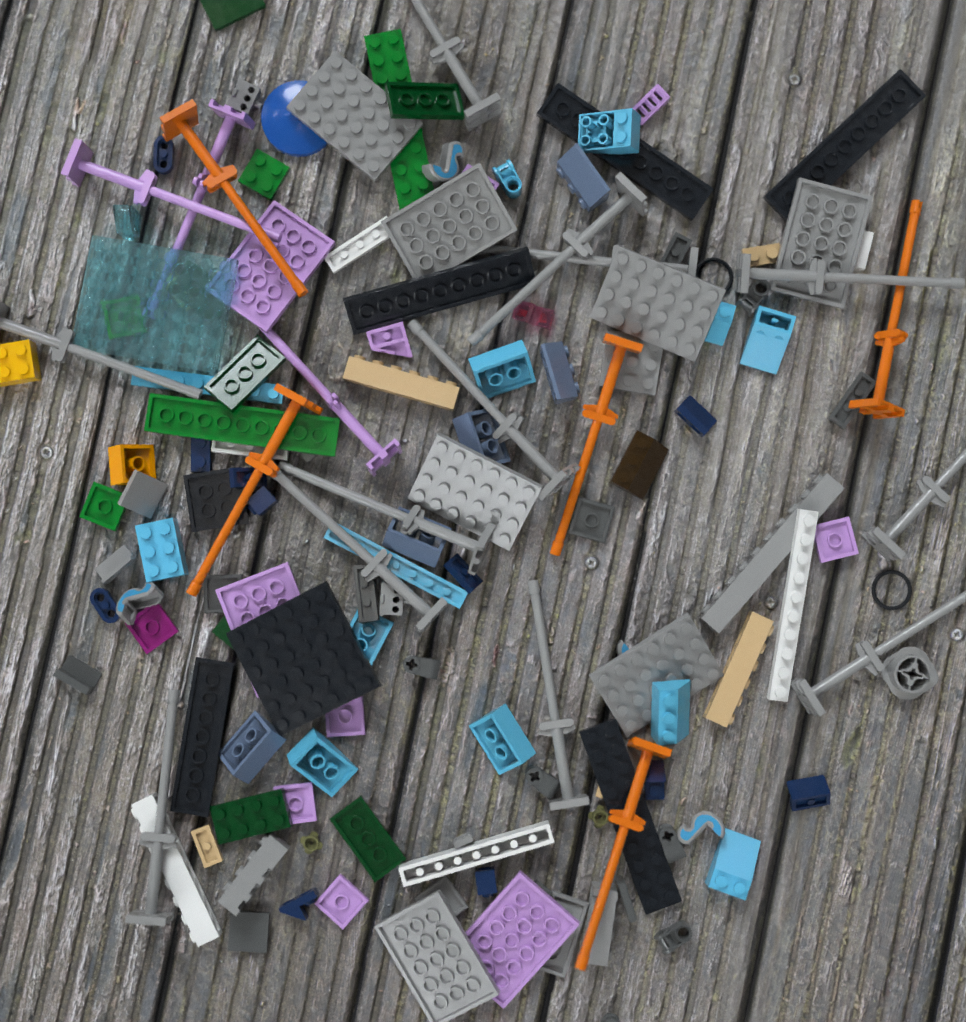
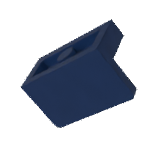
(695, 416)
(808, 793)

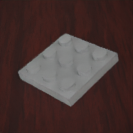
(638, 371)

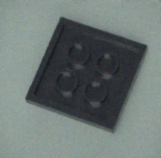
(211, 500)

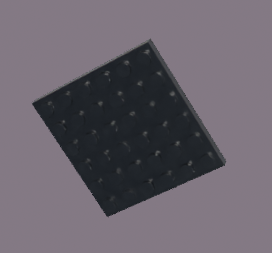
(303, 658)

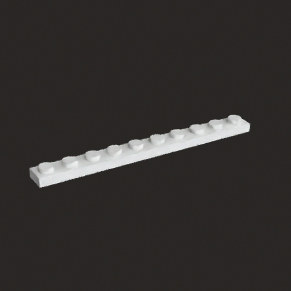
(792, 605)

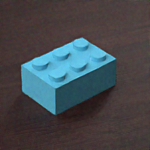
(161, 550)

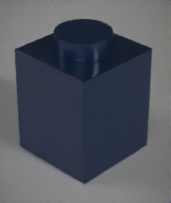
(261, 501)
(486, 881)

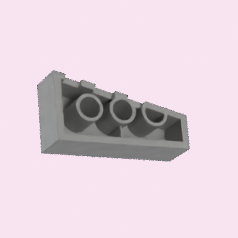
(254, 873)
(601, 948)

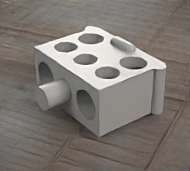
(241, 94)
(386, 601)

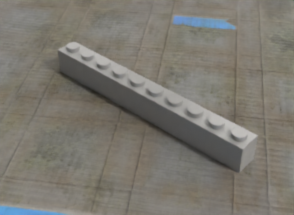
(768, 556)

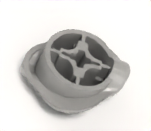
(927, 678)

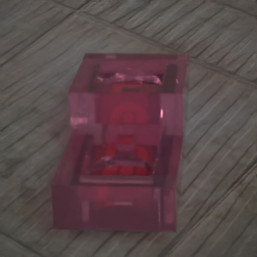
(534, 315)

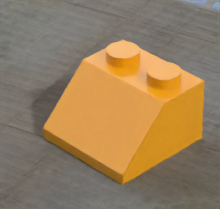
(126, 458)

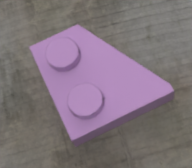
(390, 340)

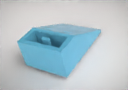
(610, 132)
(767, 339)

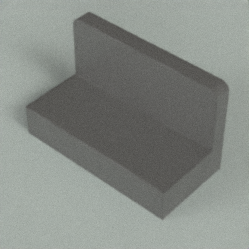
(78, 675)

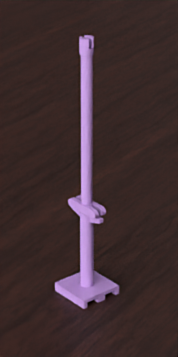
(230, 118)
(79, 163)
(381, 455)

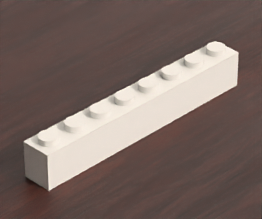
(476, 853)
(180, 877)

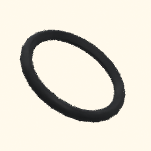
(723, 263)
(891, 607)

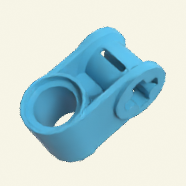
(506, 176)

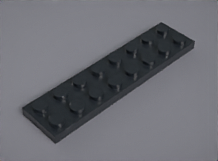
(202, 737)

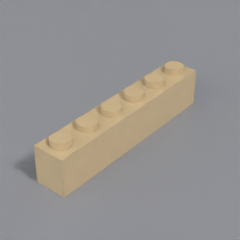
(401, 383)
(738, 669)

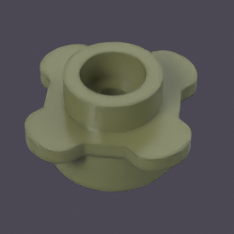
(598, 822)
(305, 840)

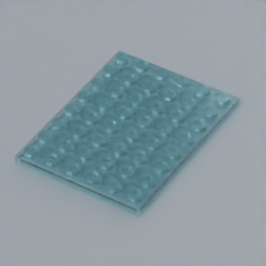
(155, 303)

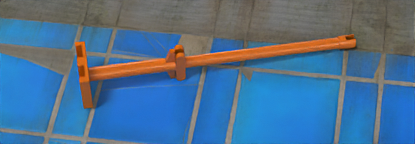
(181, 122)
(892, 336)
(599, 414)
(263, 464)
(626, 820)

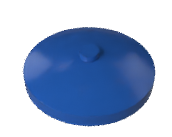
(283, 128)

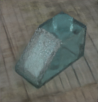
(127, 221)

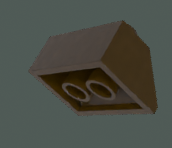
(639, 465)

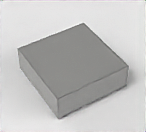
(463, 840)

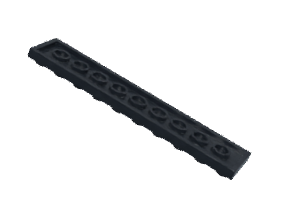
(850, 139)
(647, 168)
(439, 290)
(641, 849)

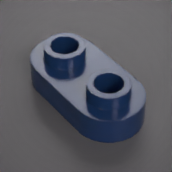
(163, 155)
(105, 606)

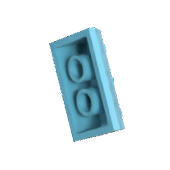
(721, 324)
(502, 369)
(670, 711)
(502, 739)

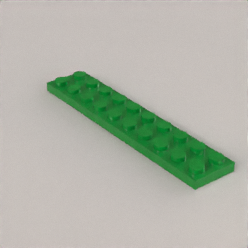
(390, 64)
(244, 426)

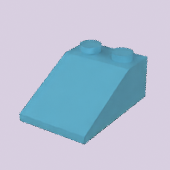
(371, 635)
(321, 762)
(733, 864)

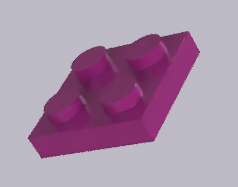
(152, 628)

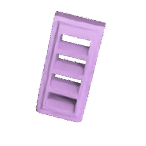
(659, 91)

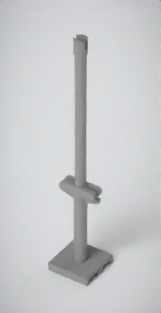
(481, 110)
(577, 244)
(690, 268)
(816, 276)
(63, 345)
(508, 426)
(931, 492)
(411, 521)
(376, 565)
(866, 658)
(556, 727)
(158, 840)

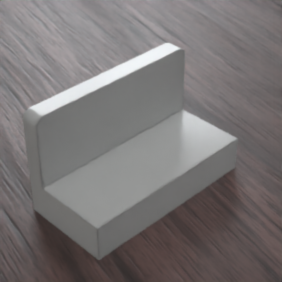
(115, 564)

